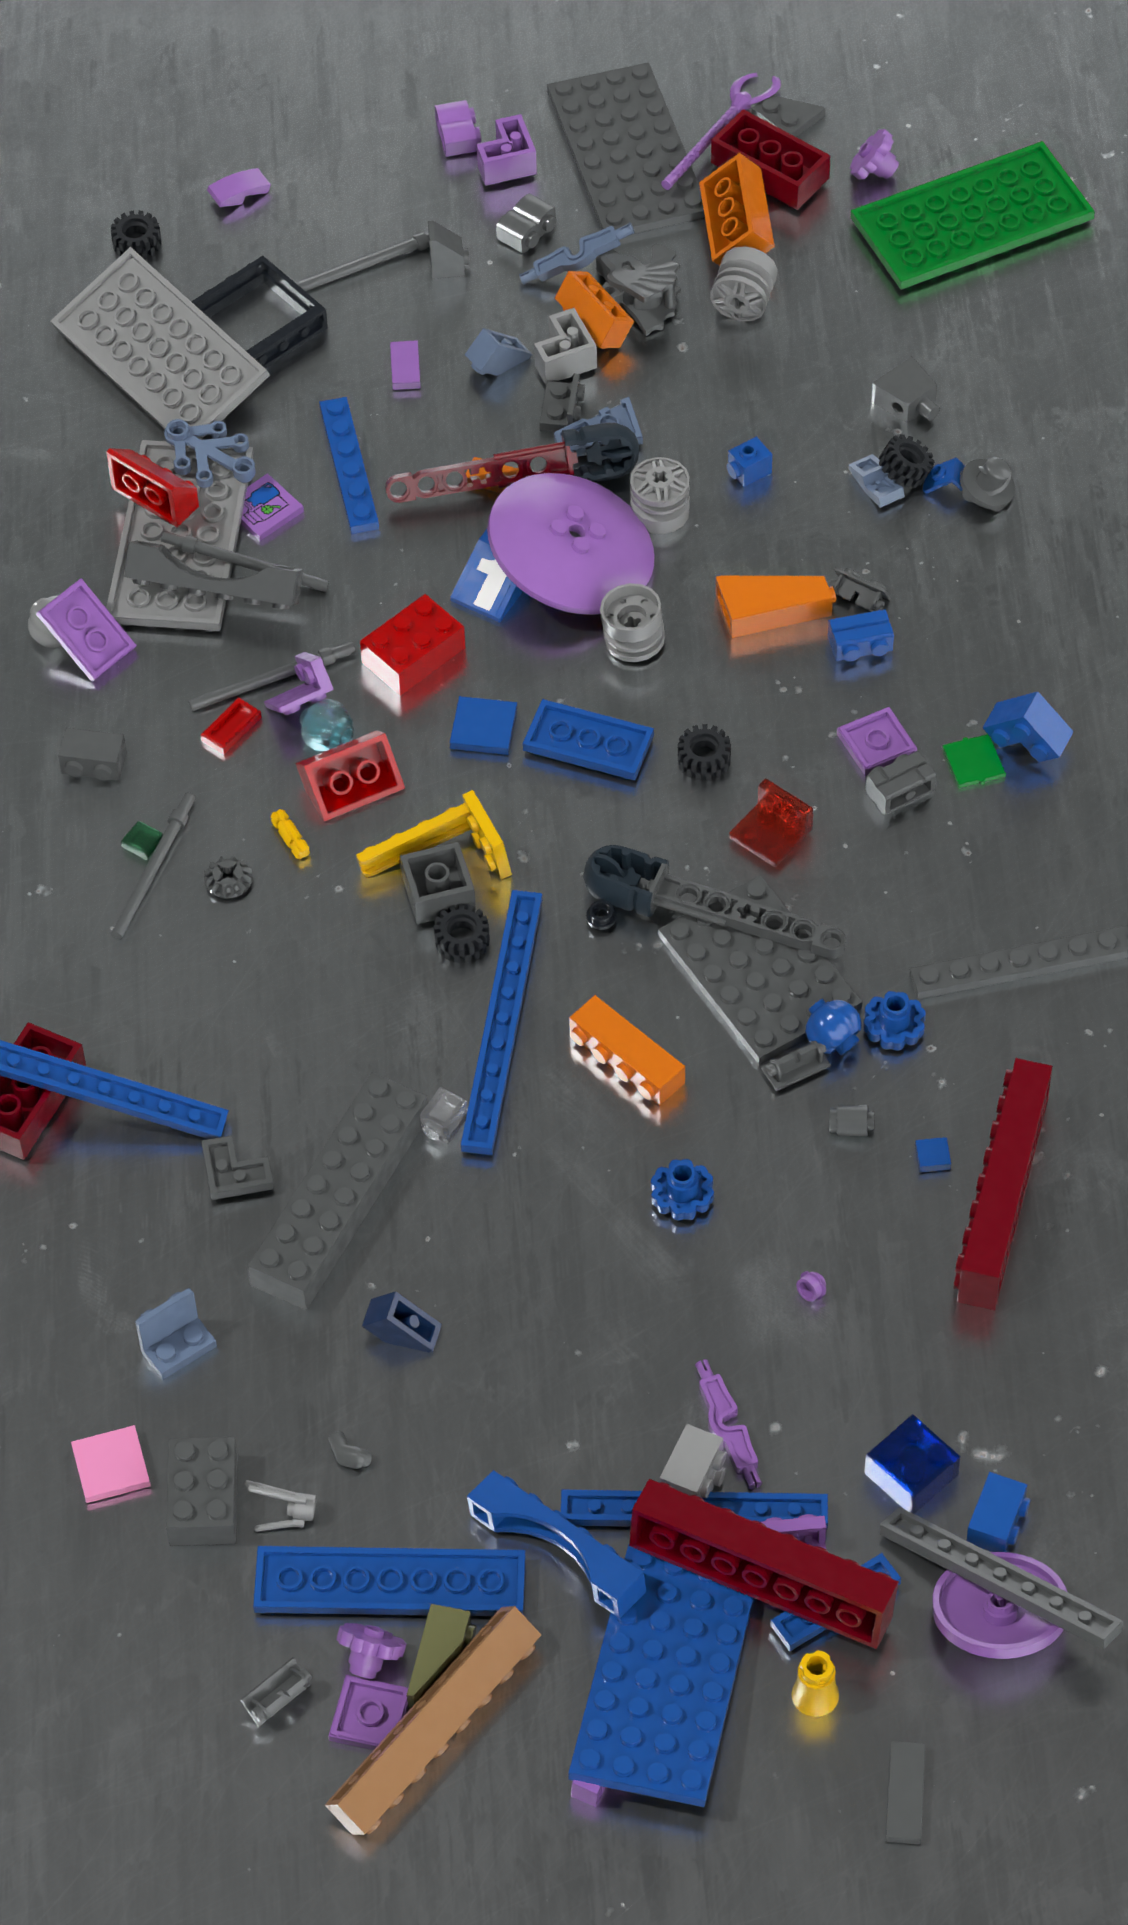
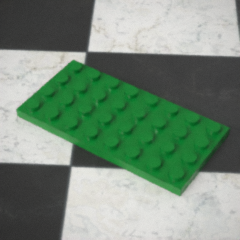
(972, 215)

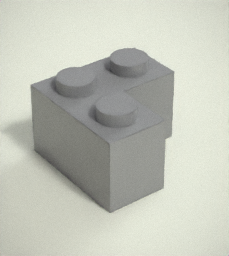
(567, 349)
(696, 1463)

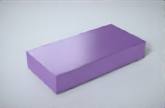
(405, 365)

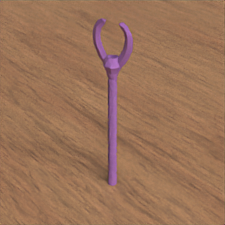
(740, 101)

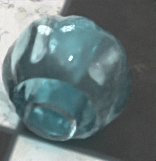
(326, 723)

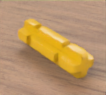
(290, 834)

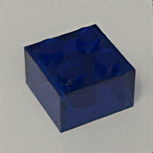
(912, 1464)

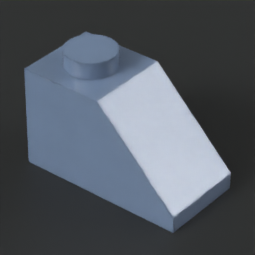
(496, 352)

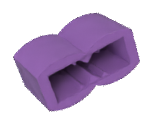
(456, 128)

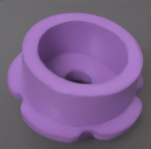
(811, 1286)

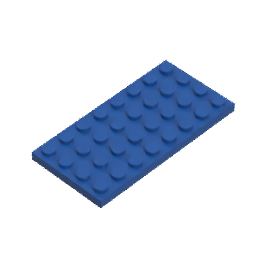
(663, 1686)

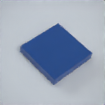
(483, 725)

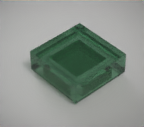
(141, 840)

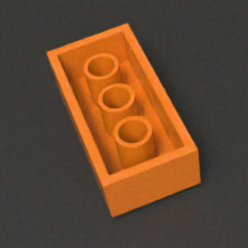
(736, 208)

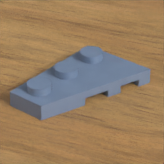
(621, 414)

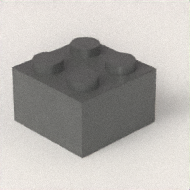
(436, 881)

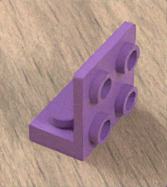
(316, 685)

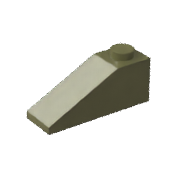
(443, 1639)

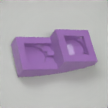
(234, 188)

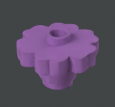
(875, 157)
(369, 1648)

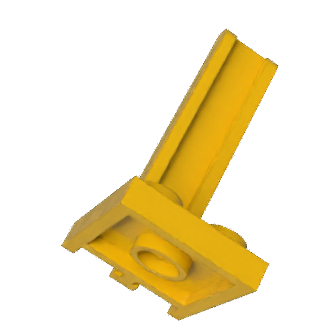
(439, 830)

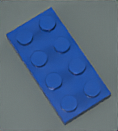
(588, 739)

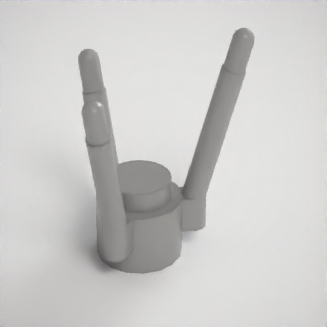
(299, 1506)

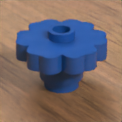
(894, 1020)
(682, 1189)

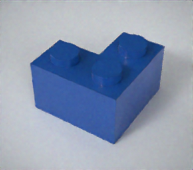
(1030, 722)

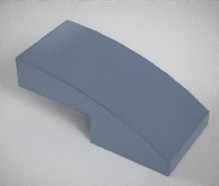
(875, 482)

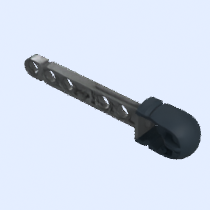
(616, 871)

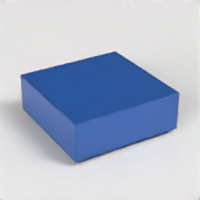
(933, 1154)

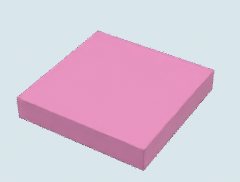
(110, 1464)

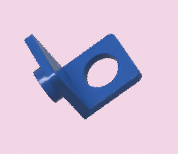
(944, 474)

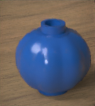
(834, 1025)

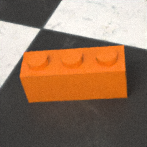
(597, 309)

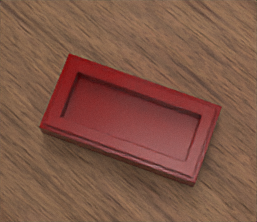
(231, 726)

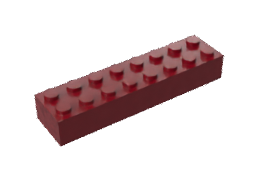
(1002, 1184)
(763, 1563)

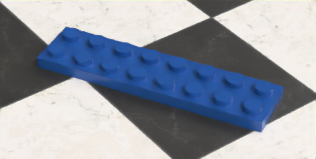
(387, 1580)

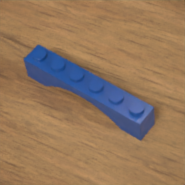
(507, 1508)

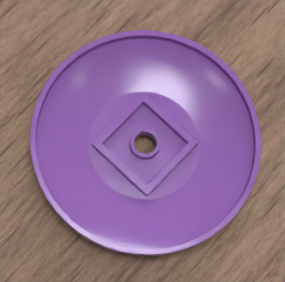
(540, 556)

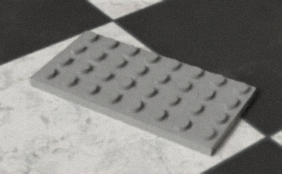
(158, 345)
(213, 523)

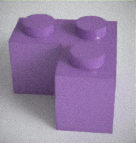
(509, 155)

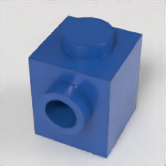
(749, 461)

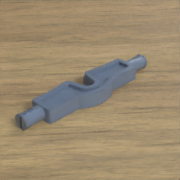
(590, 248)

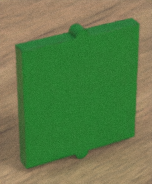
(973, 761)

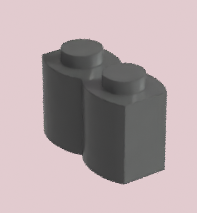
(526, 223)

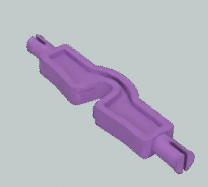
(735, 1438)

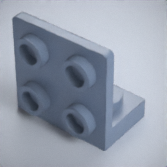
(173, 1334)

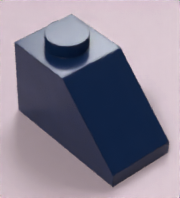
(401, 1323)

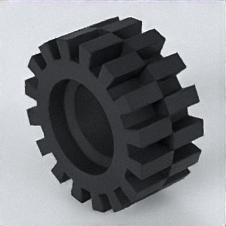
(132, 225)
(906, 461)
(704, 739)
(461, 919)

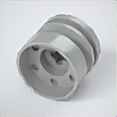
(743, 284)
(660, 494)
(632, 622)

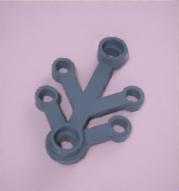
(181, 434)

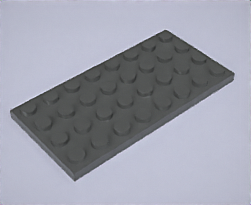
(626, 148)

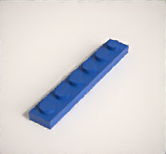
(349, 465)

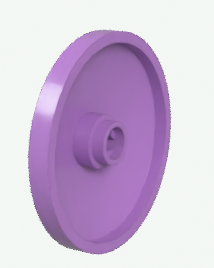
(988, 1623)

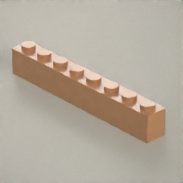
(433, 1721)

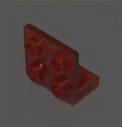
(773, 824)

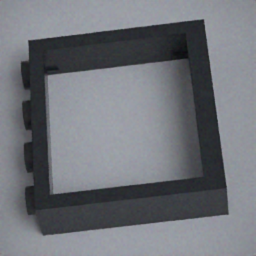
(289, 337)

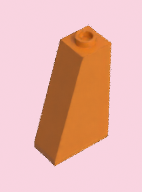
(772, 602)

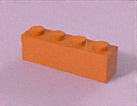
(626, 1050)

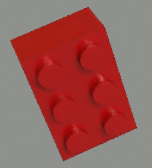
(412, 644)

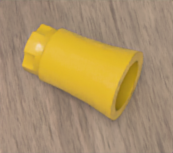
(815, 1686)

